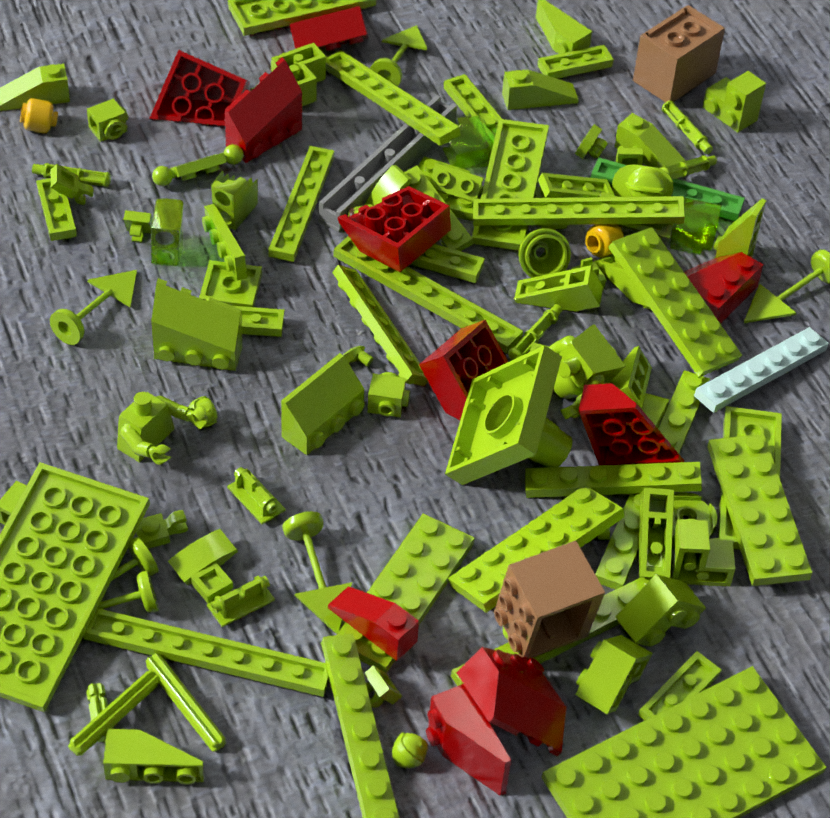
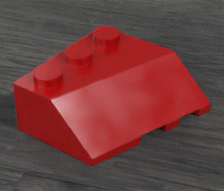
(331, 29)
(197, 92)
(726, 282)
(458, 361)
(621, 430)
(516, 696)

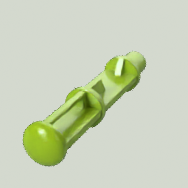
(683, 123)
(690, 166)
(84, 176)
(536, 332)

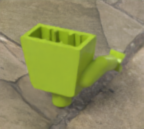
(586, 361)
(149, 422)

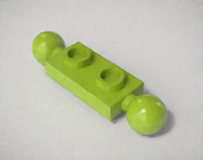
(163, 175)

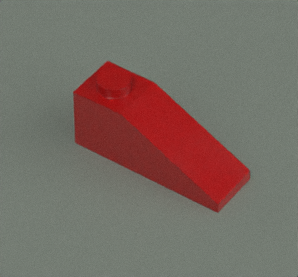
(377, 620)

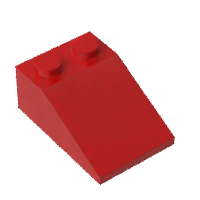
(468, 738)

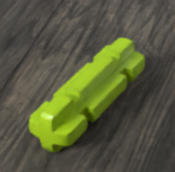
(97, 701)

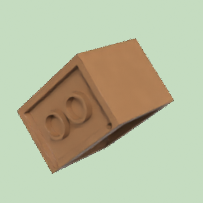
(678, 54)
(548, 600)

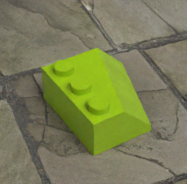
(195, 329)

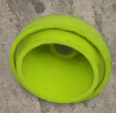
(555, 256)

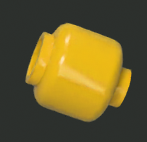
(38, 115)
(600, 237)

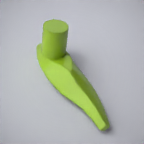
(359, 354)

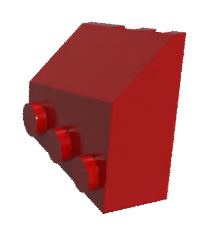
(265, 114)
(398, 227)

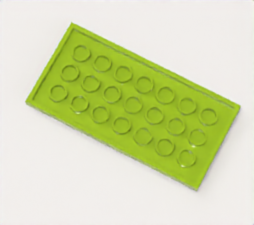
(54, 573)
(694, 760)

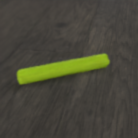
(186, 703)
(113, 713)

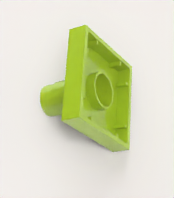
(508, 419)

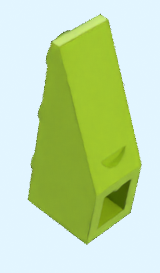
(142, 757)

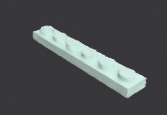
(760, 369)

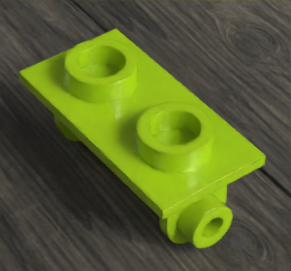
(456, 182)
(255, 496)
(241, 601)

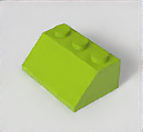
(321, 405)

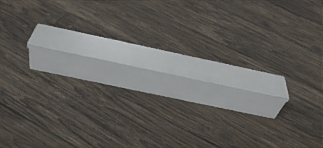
(400, 149)

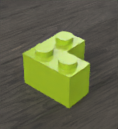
(308, 68)
(736, 100)
(698, 558)
(658, 607)
(614, 667)

